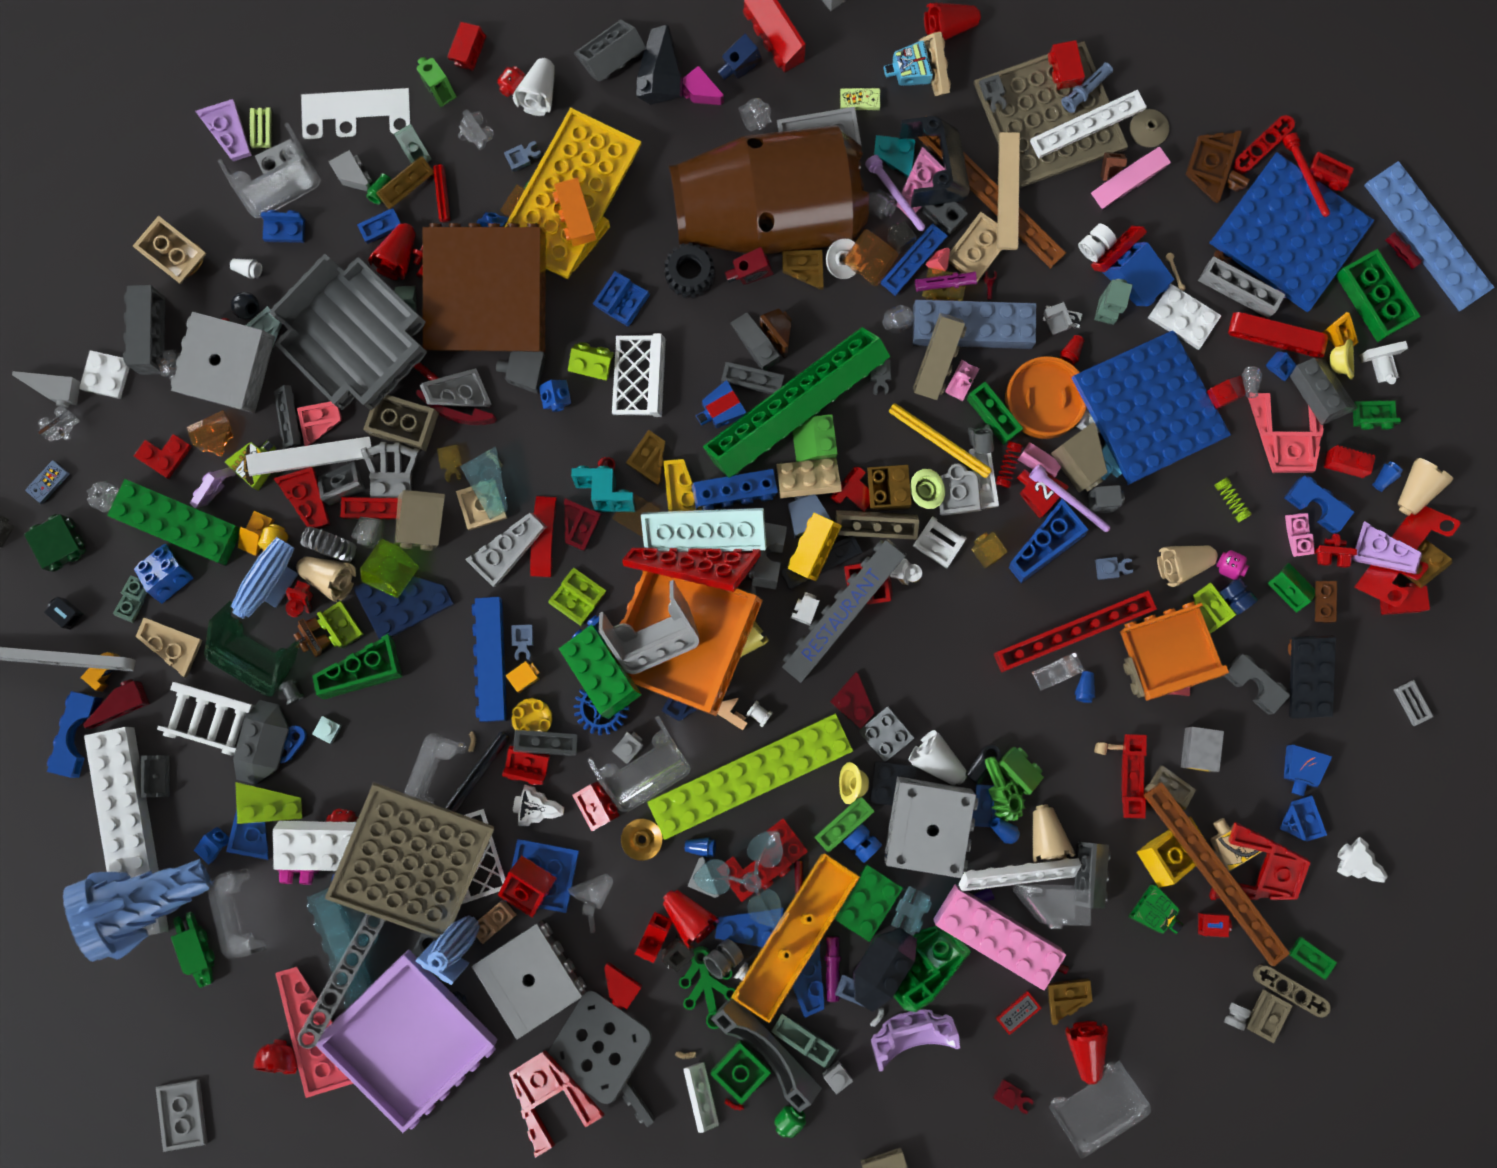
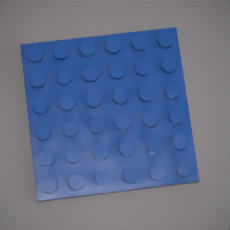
(1286, 238)
(1150, 406)

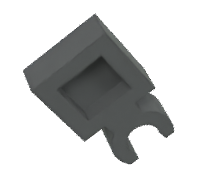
(993, 90)
(880, 375)

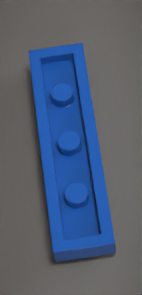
(914, 259)

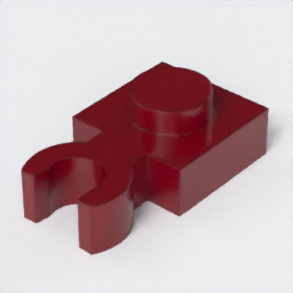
(1010, 1095)

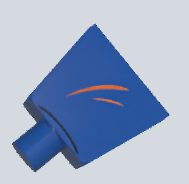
(1304, 768)

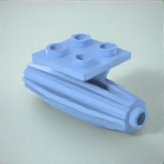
(265, 580)
(445, 953)

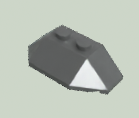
(260, 743)

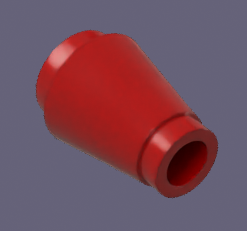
(1072, 350)

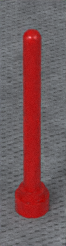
(1292, 143)

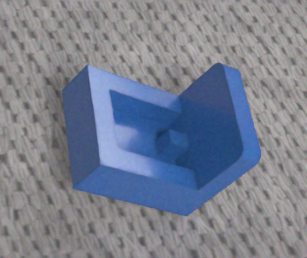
(211, 845)

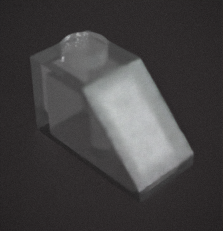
(1058, 671)

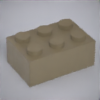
(402, 422)

